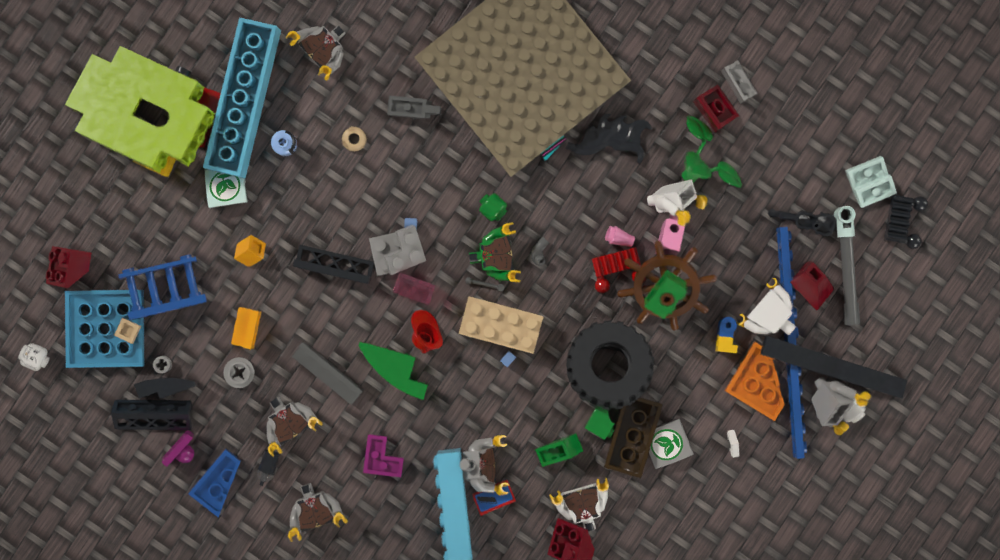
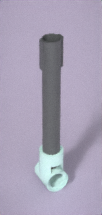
(846, 231)

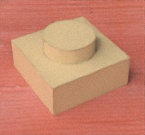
(127, 330)

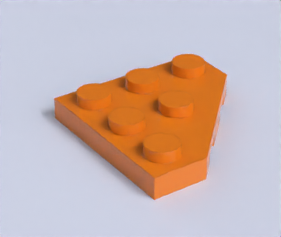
(757, 383)

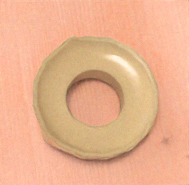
(354, 147)

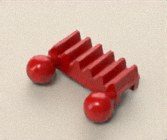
(610, 264)

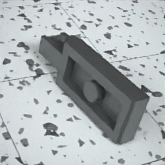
(411, 107)

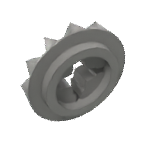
(230, 370)

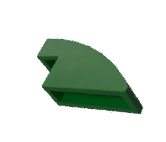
(394, 368)

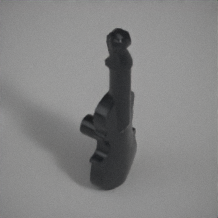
(822, 223)

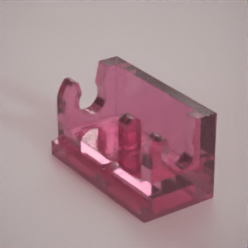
(414, 288)

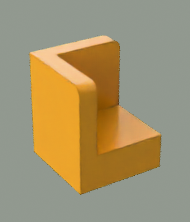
(250, 251)

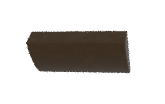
(633, 437)

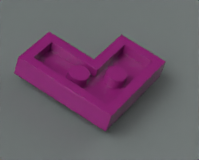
(377, 462)

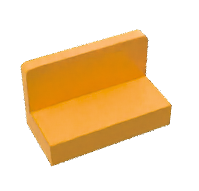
(246, 328)

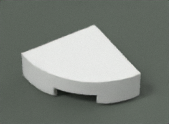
(731, 435)

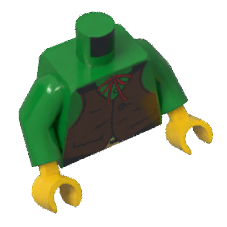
(496, 254)

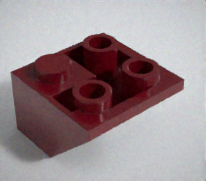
(67, 266)
(812, 284)
(570, 542)

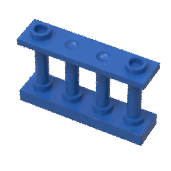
(157, 306)

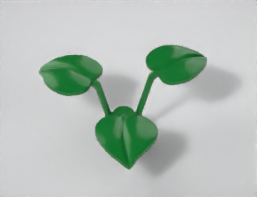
(695, 165)

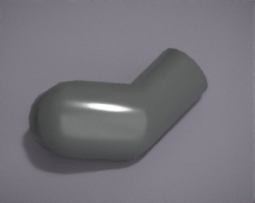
(537, 252)

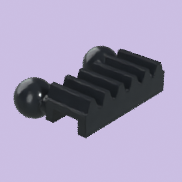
(899, 220)

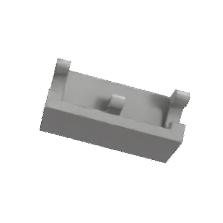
(739, 82)

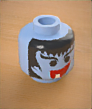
(288, 147)

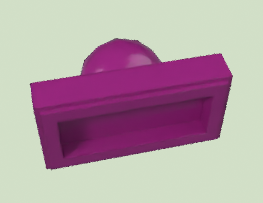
(180, 450)

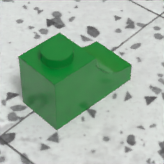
(600, 423)
(559, 450)

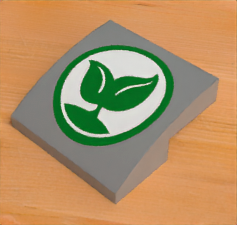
(669, 444)

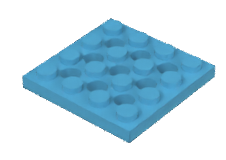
(75, 338)

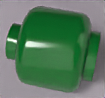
(493, 207)

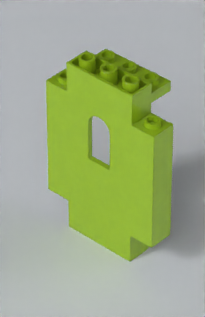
(110, 95)

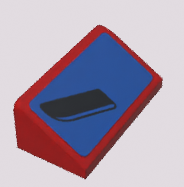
(491, 501)

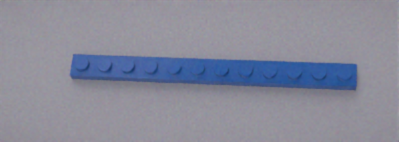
(793, 372)

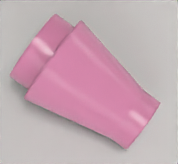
(619, 237)

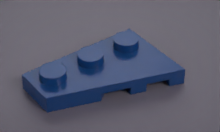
(215, 483)

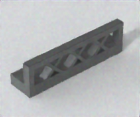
(327, 373)

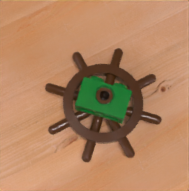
(667, 288)

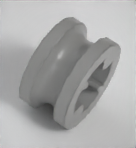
(158, 360)

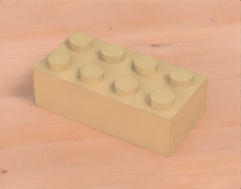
(501, 325)

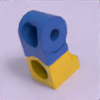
(725, 333)

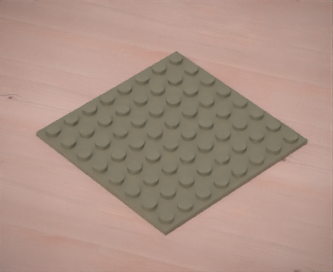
(522, 74)

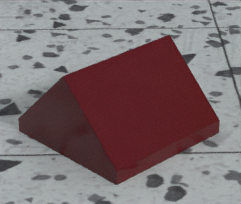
(715, 108)

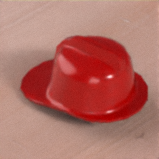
(425, 331)

